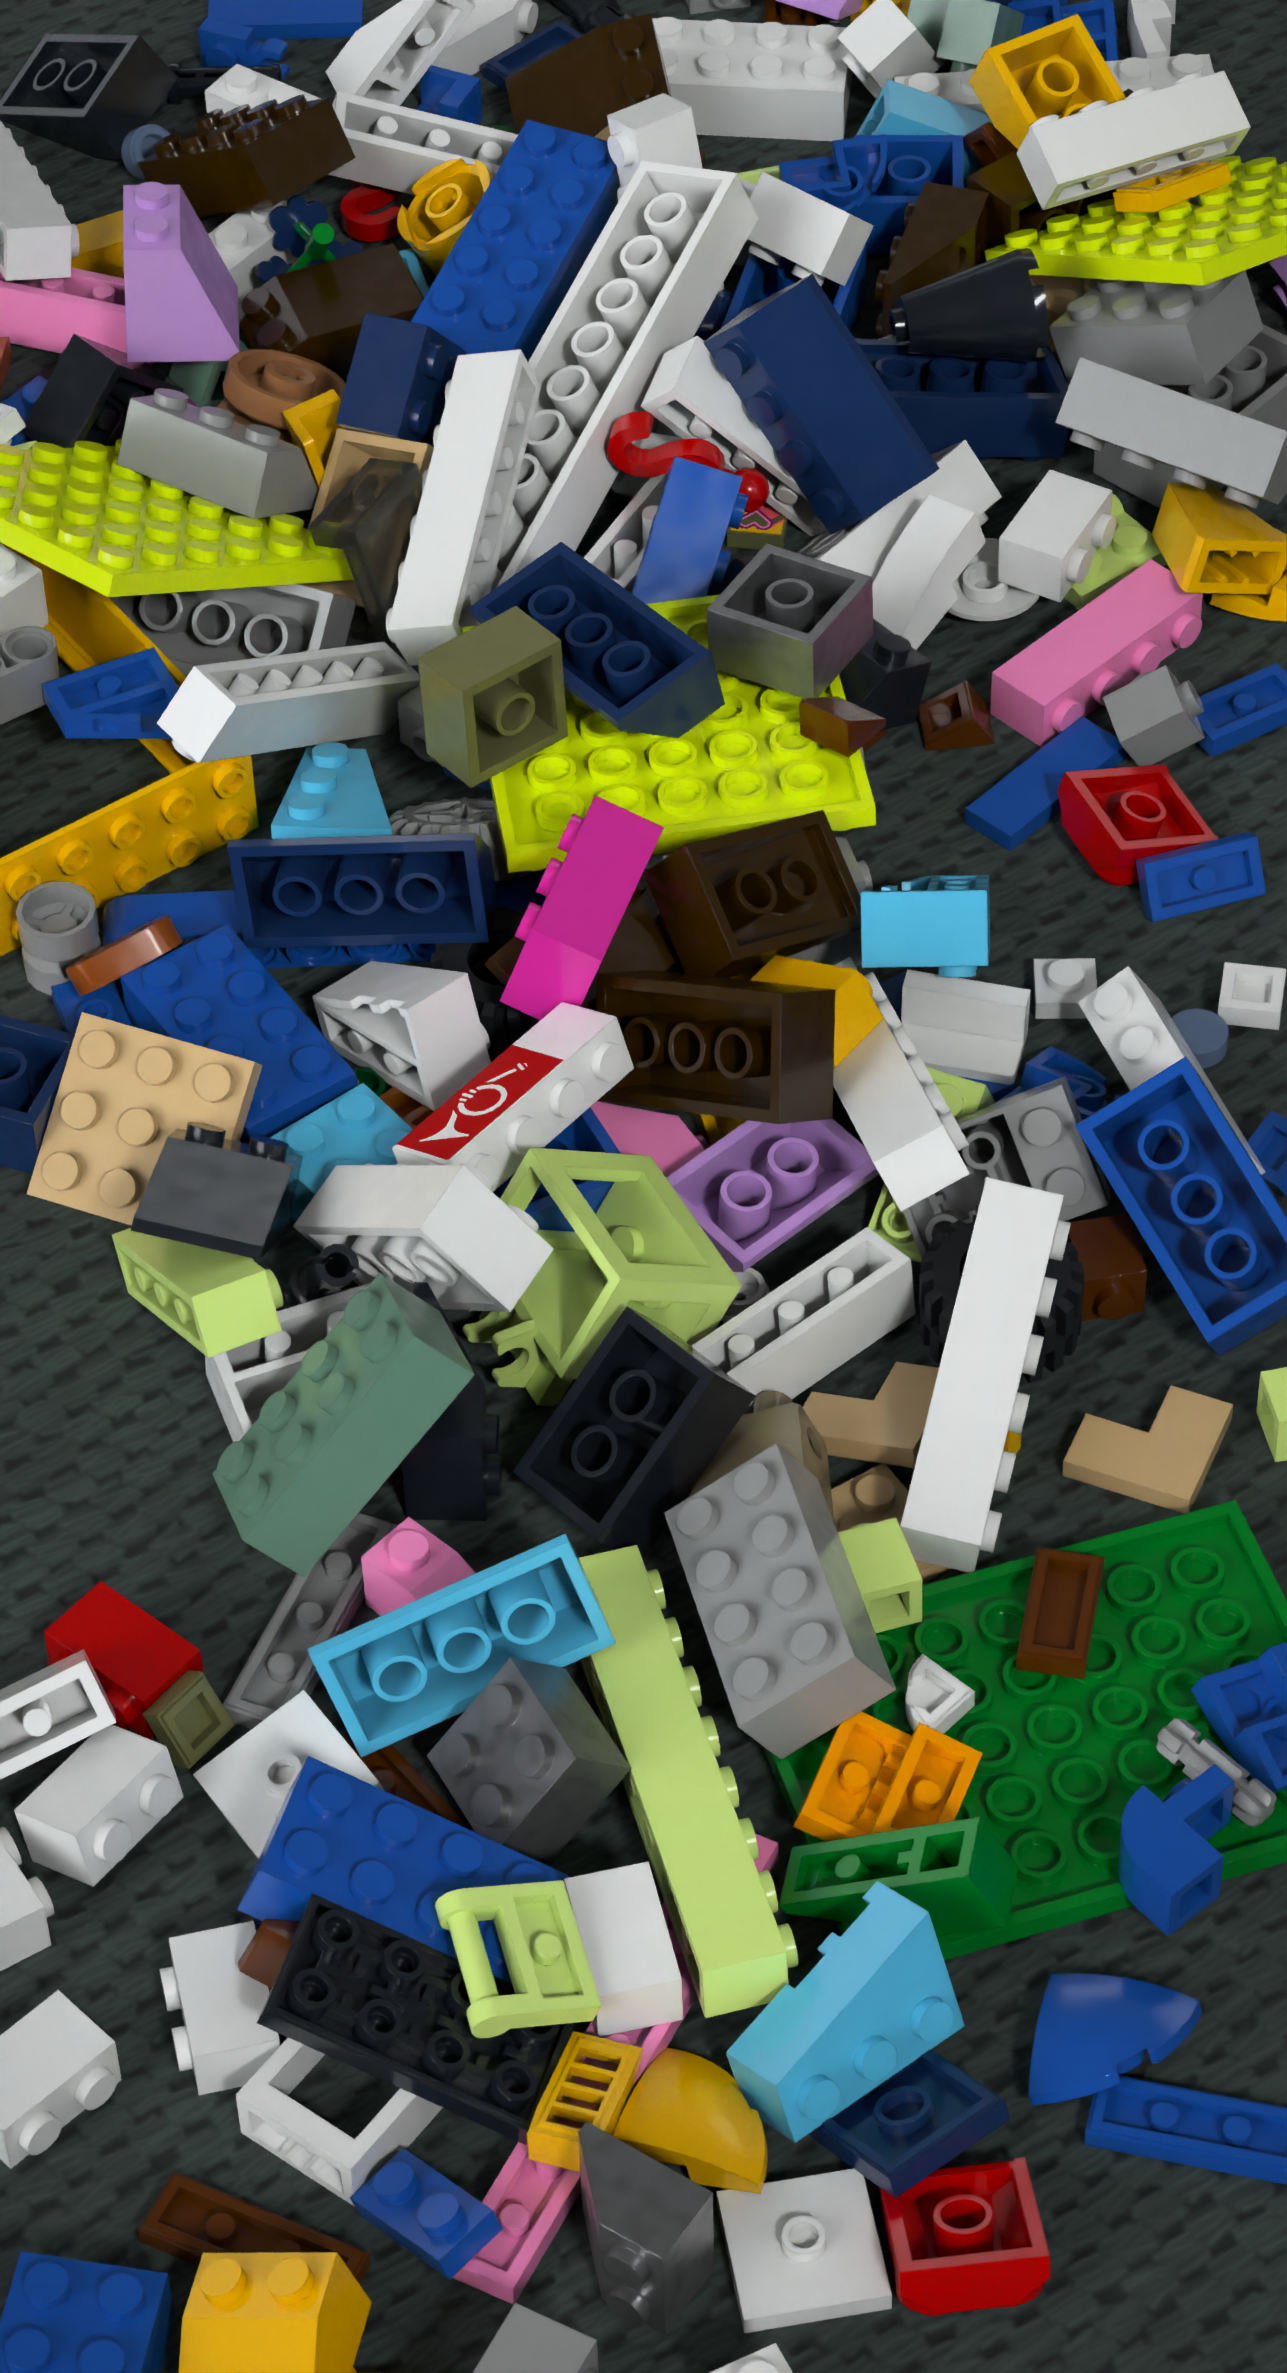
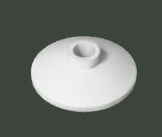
(982, 595)

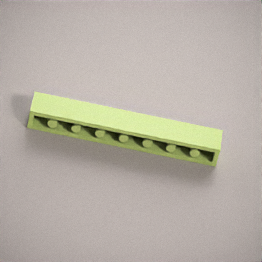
(682, 1796)

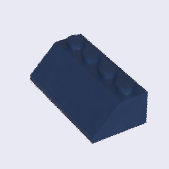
(990, 403)
(821, 404)
(613, 645)
(363, 890)

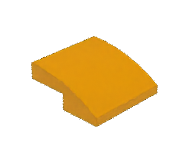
(885, 1780)

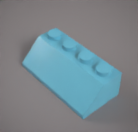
(447, 1646)

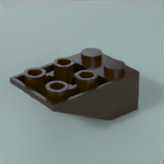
(939, 239)

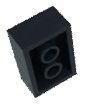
(633, 1433)

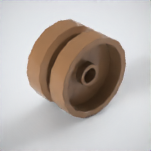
(269, 381)

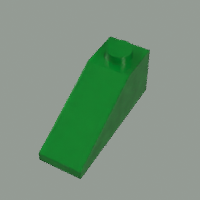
(945, 1867)

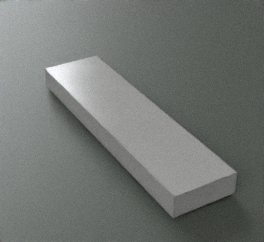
(309, 1614)

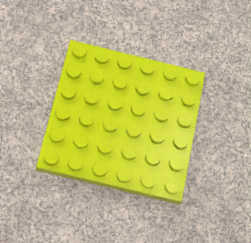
(1177, 245)
(143, 535)
(716, 779)

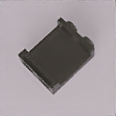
(373, 529)

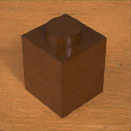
(1111, 1265)

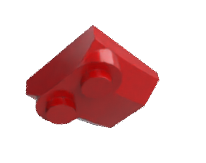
(1126, 817)
(967, 2239)

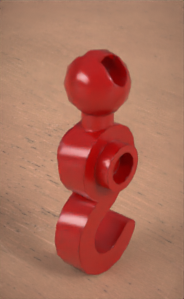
(364, 199)
(657, 460)

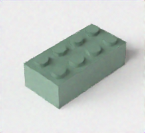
(341, 1424)

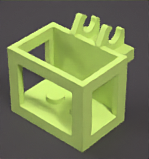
(632, 1253)

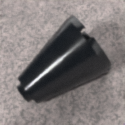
(977, 313)

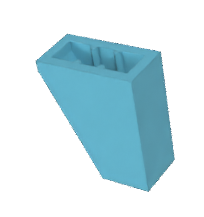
(915, 112)

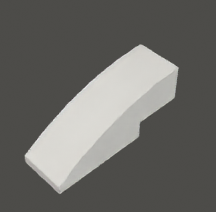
(920, 570)

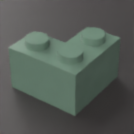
(964, 28)

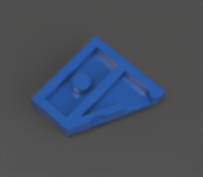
(113, 698)

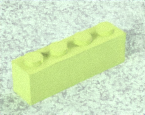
(199, 1291)

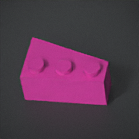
(581, 907)

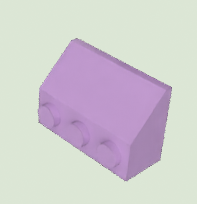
(770, 1184)

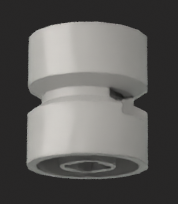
(55, 929)

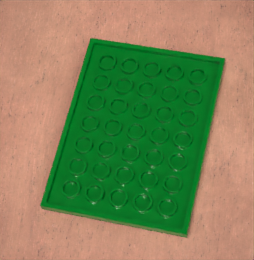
(1074, 1750)

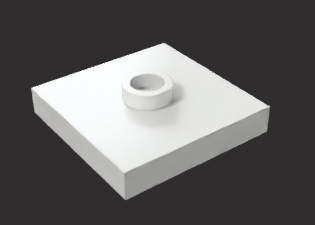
(260, 1767)
(804, 2250)

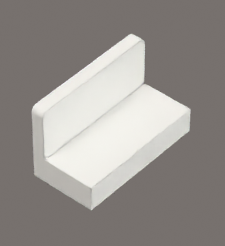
(966, 1025)

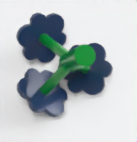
(306, 235)

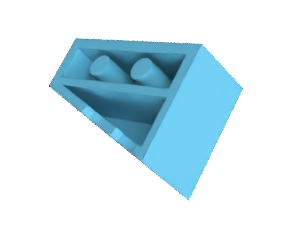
(332, 797)
(928, 924)
(851, 2021)

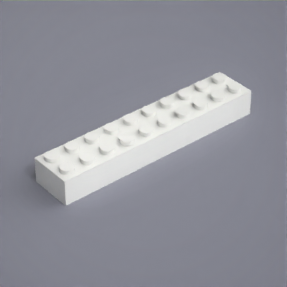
(626, 308)

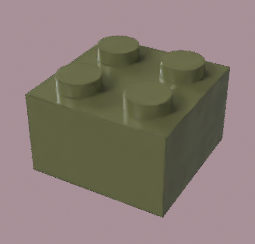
(493, 696)

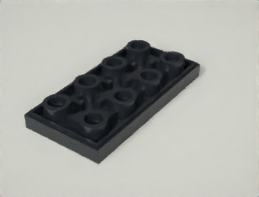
(404, 2019)

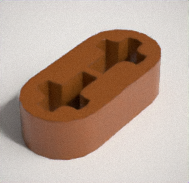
(124, 955)

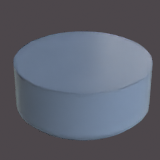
(138, 146)
(1204, 1034)

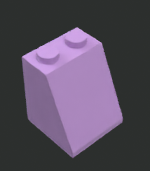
(175, 282)

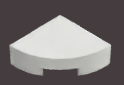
(935, 1696)

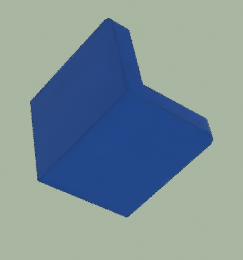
(451, 95)

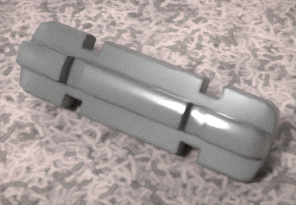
(1180, 1744)

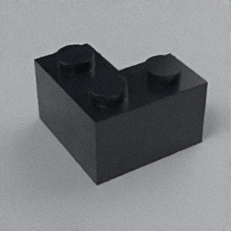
(90, 395)

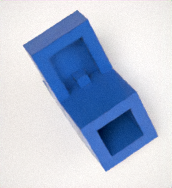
(1165, 1849)

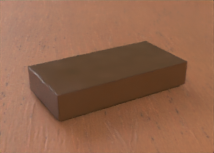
(1060, 1613)

